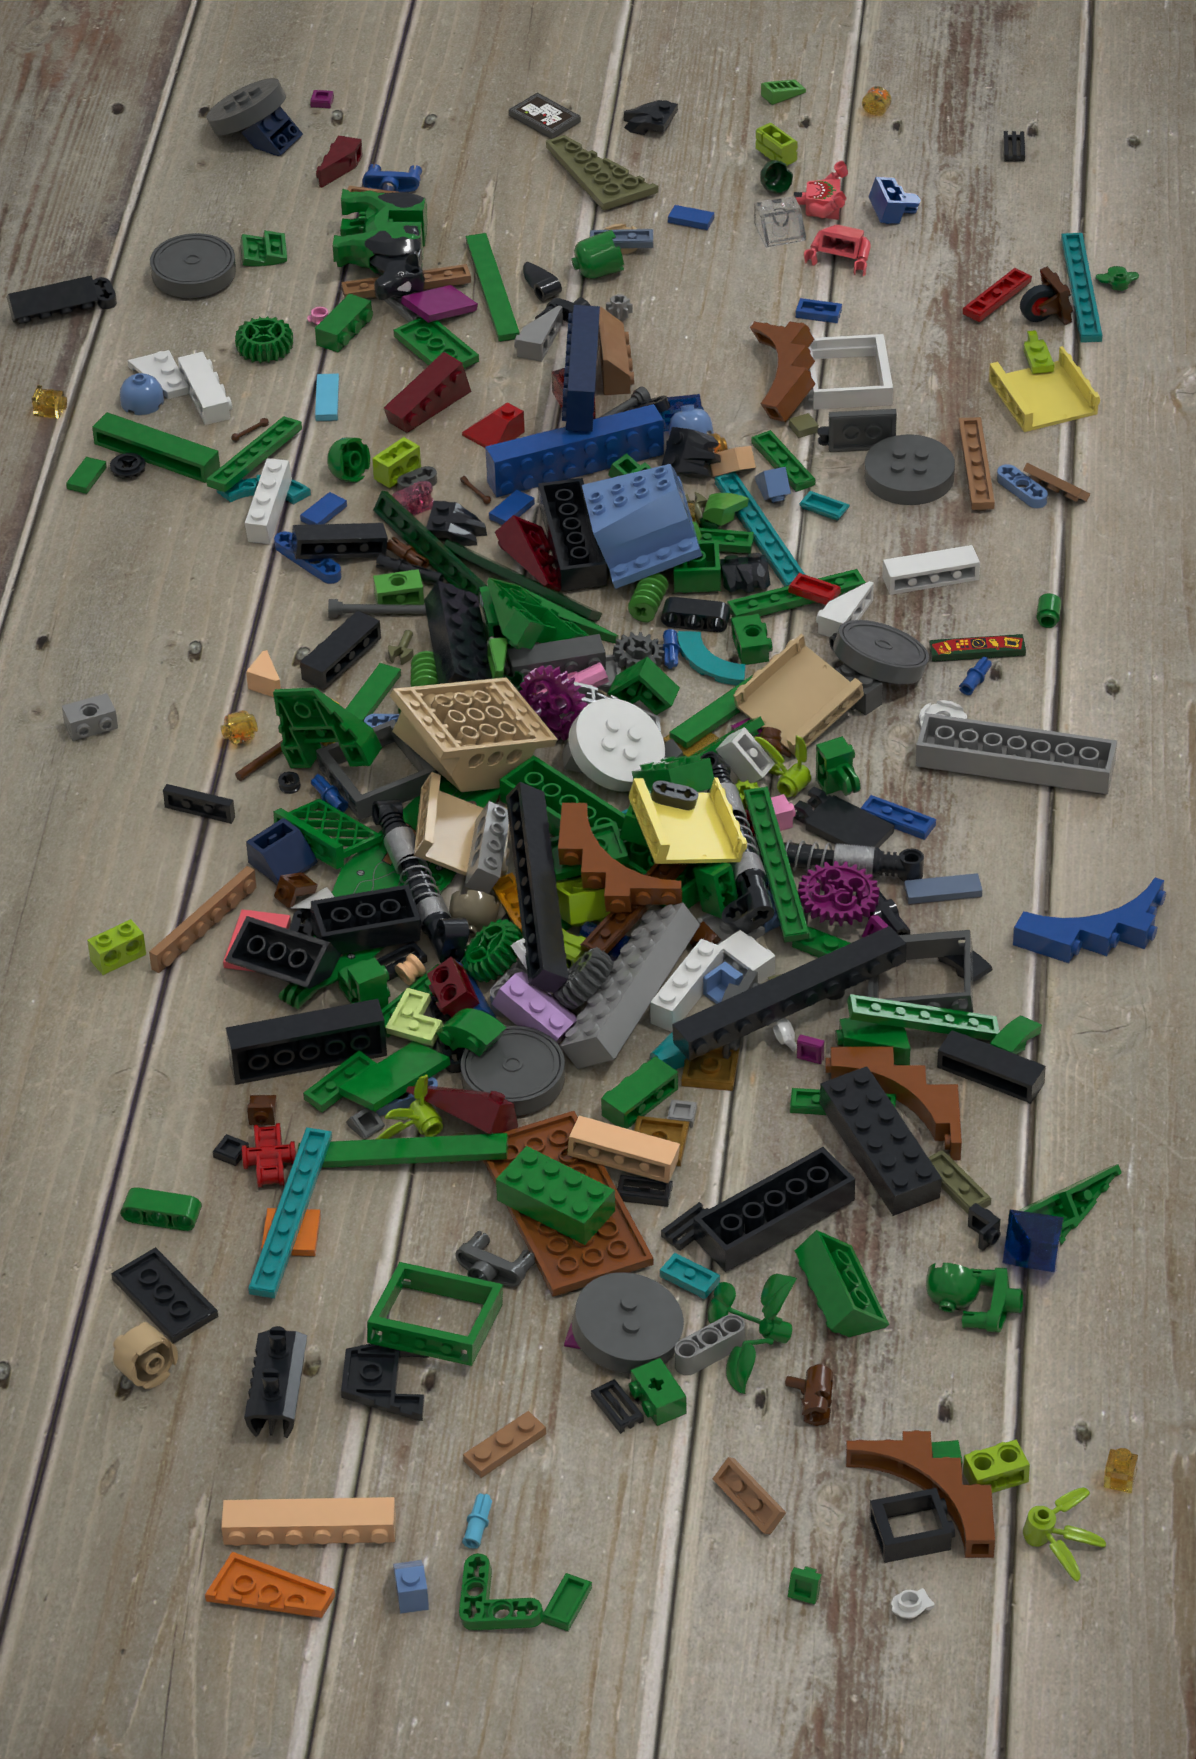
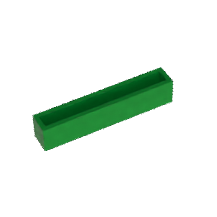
(156, 447)

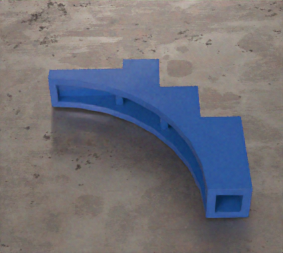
(1097, 933)

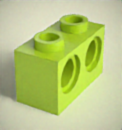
(395, 461)
(116, 947)
(997, 1466)

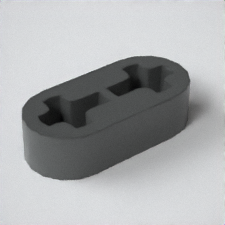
(421, 474)

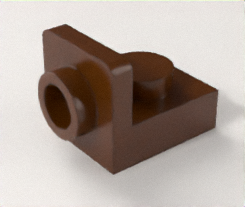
(293, 885)
(262, 1110)

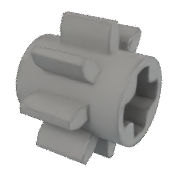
(619, 307)

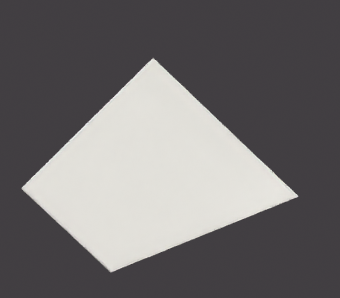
(322, 894)

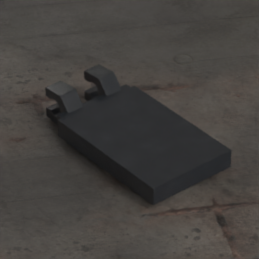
(841, 821)

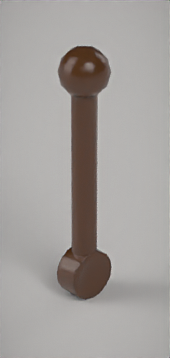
(263, 422)
(486, 499)

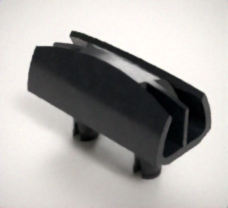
(275, 1380)

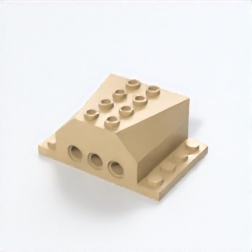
(470, 729)

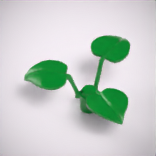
(771, 1327)

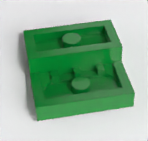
(263, 250)

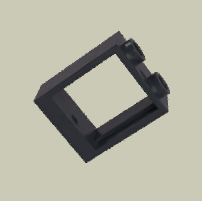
(915, 1544)

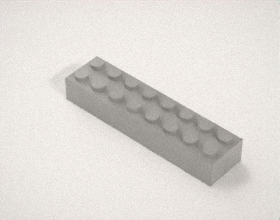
(1016, 753)
(630, 986)

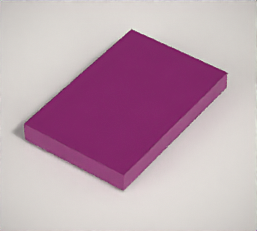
(439, 303)

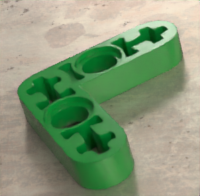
(486, 1608)

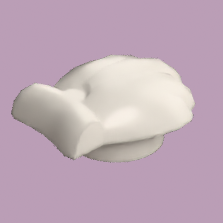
(785, 1033)
(911, 1603)

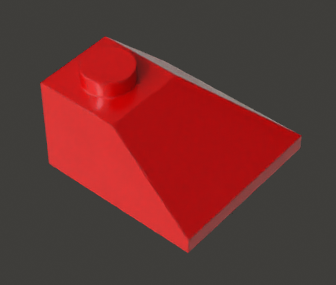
(497, 426)

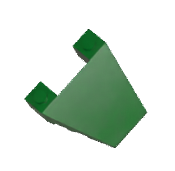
(525, 619)
(314, 718)

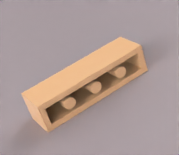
(623, 1149)

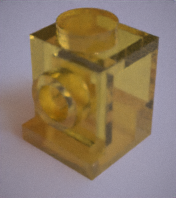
(48, 402)
(1121, 1462)

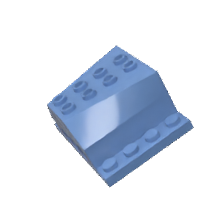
(641, 523)

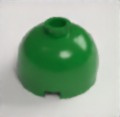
(348, 459)
(952, 1286)

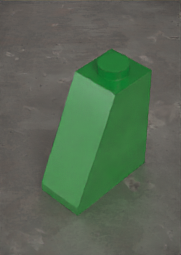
(867, 1034)

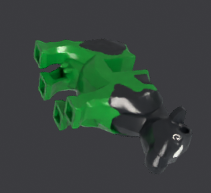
(384, 239)

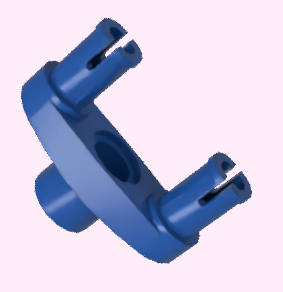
(401, 181)

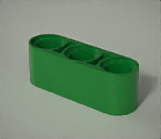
(161, 1209)

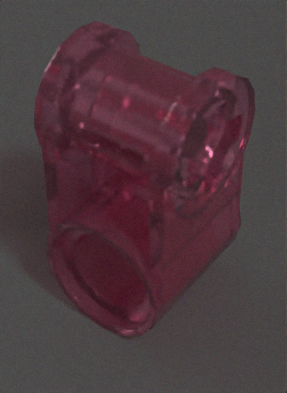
(414, 499)

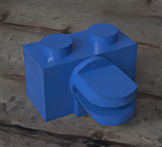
(891, 200)

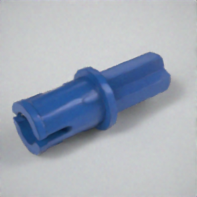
(670, 648)
(975, 676)
(329, 793)

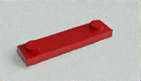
(997, 295)

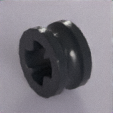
(287, 777)

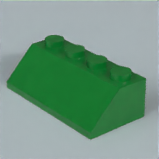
(840, 1285)

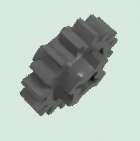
(637, 648)

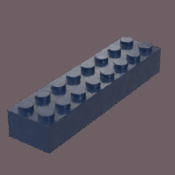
(580, 368)

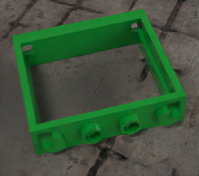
(427, 1340)

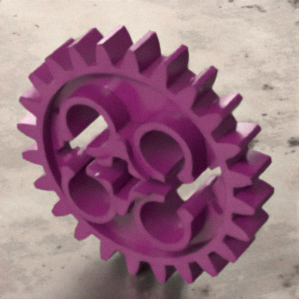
(560, 698)
(838, 899)

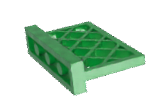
(323, 846)

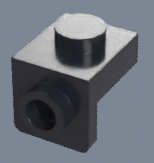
(985, 1224)

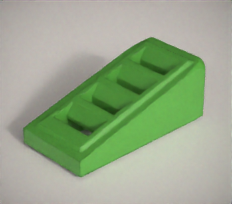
(781, 90)
(497, 656)

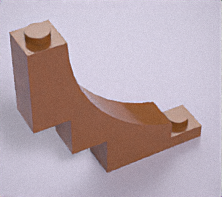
(933, 1103)

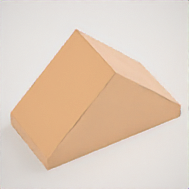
(733, 460)
(262, 675)

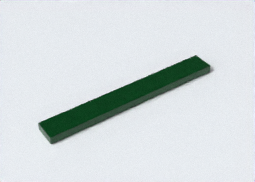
(427, 544)
(523, 581)

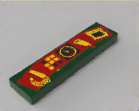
(977, 647)

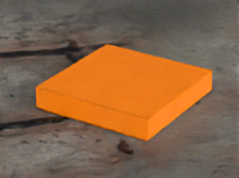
(308, 1234)

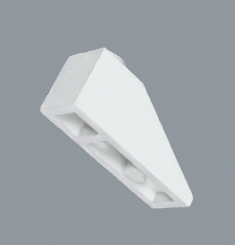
(844, 608)

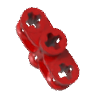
(268, 1155)

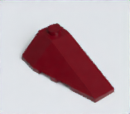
(530, 548)
(481, 1109)

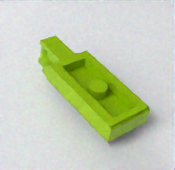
(1037, 354)

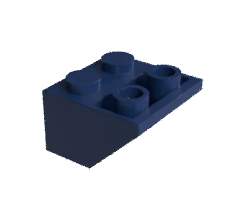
(273, 133)
(280, 851)

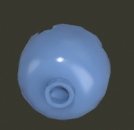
(141, 394)
(692, 419)

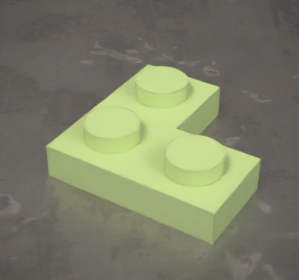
(409, 1019)

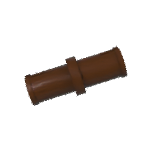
(406, 552)

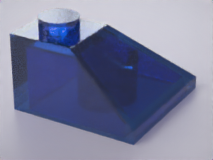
(1033, 1240)

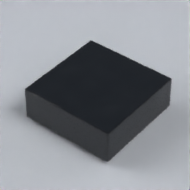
(229, 1150)

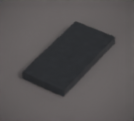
(164, 1295)

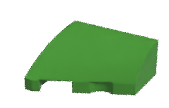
(722, 507)

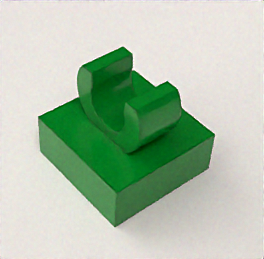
(804, 1584)

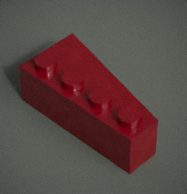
(428, 393)

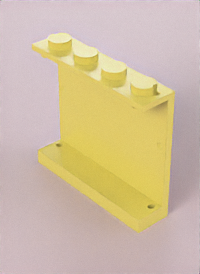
(1045, 397)
(689, 836)

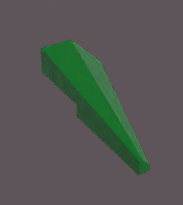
(586, 625)
(1075, 1200)

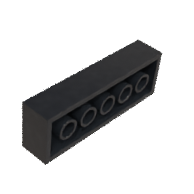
(570, 535)
(457, 634)
(305, 1041)
(880, 1141)
(774, 1209)

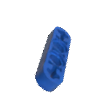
(326, 570)

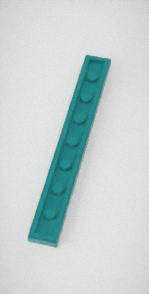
(1081, 287)
(764, 534)
(290, 1213)

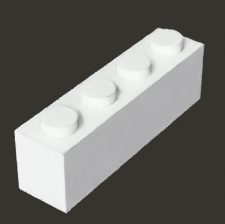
(205, 388)
(268, 501)
(931, 569)
(685, 985)

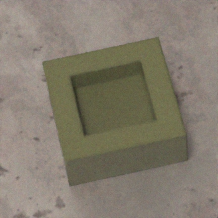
(803, 425)

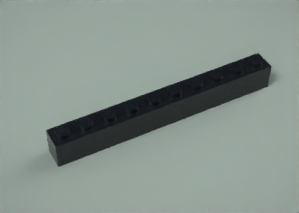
(537, 888)
(789, 993)

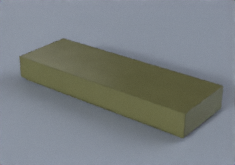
(958, 1182)

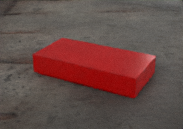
(814, 589)

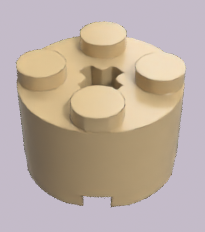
(144, 1355)

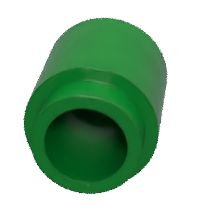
(1048, 610)

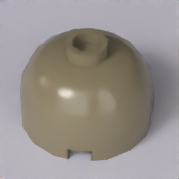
(476, 907)

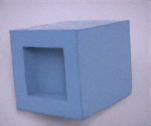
(718, 980)

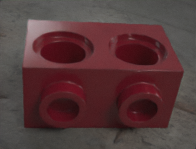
(452, 987)

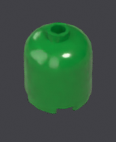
(598, 256)

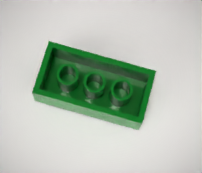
(555, 1195)

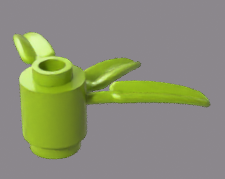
(794, 778)
(420, 1112)
(1041, 1523)

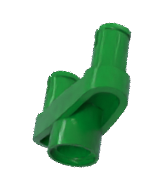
(1004, 1301)

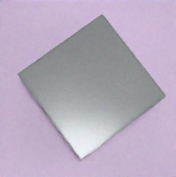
(683, 1111)

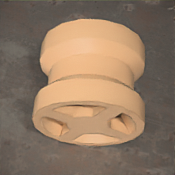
(410, 969)

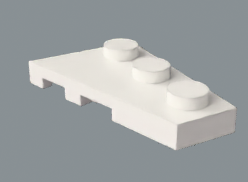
(165, 370)

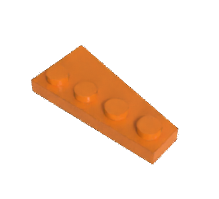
(265, 1587)

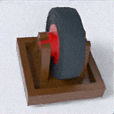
(1047, 299)

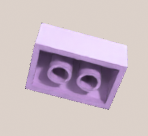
(533, 1007)

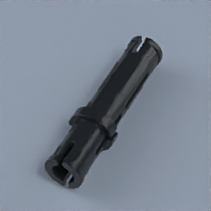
(399, 565)

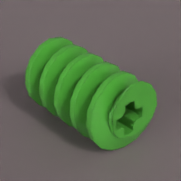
(648, 597)
(423, 669)

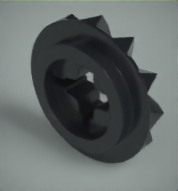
(133, 464)

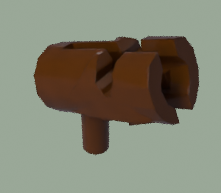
(816, 1392)

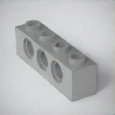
(487, 848)

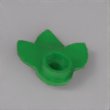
(1118, 277)

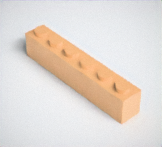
(308, 1521)

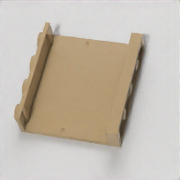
(797, 694)
(447, 828)

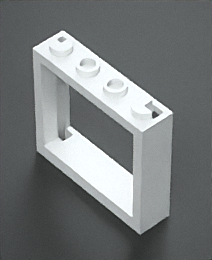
(853, 396)

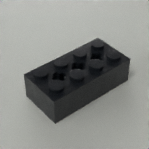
(367, 919)

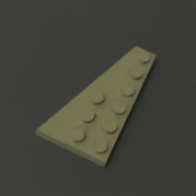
(601, 178)

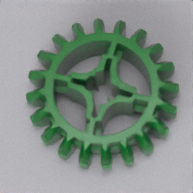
(264, 339)
(491, 950)

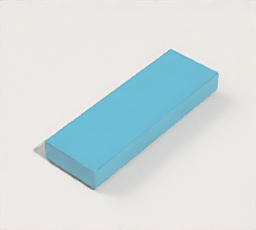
(327, 397)

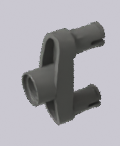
(489, 1266)

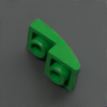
(1015, 1034)

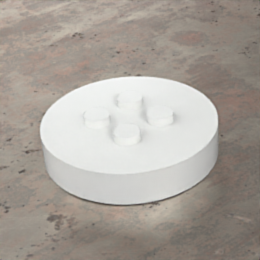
(612, 741)

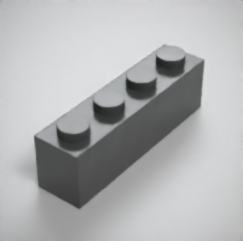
(567, 654)

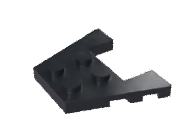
(372, 1378)

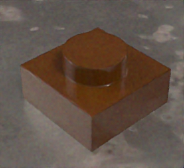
(706, 933)

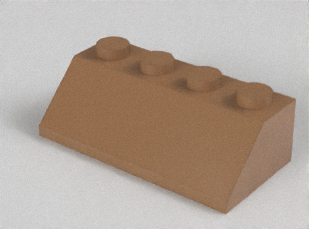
(614, 355)

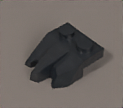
(650, 116)
(690, 452)
(456, 523)
(745, 572)

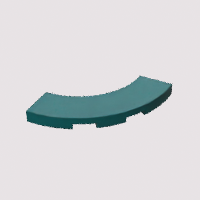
(247, 488)
(707, 663)

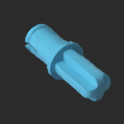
(477, 1521)

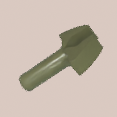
(700, 503)
(402, 648)

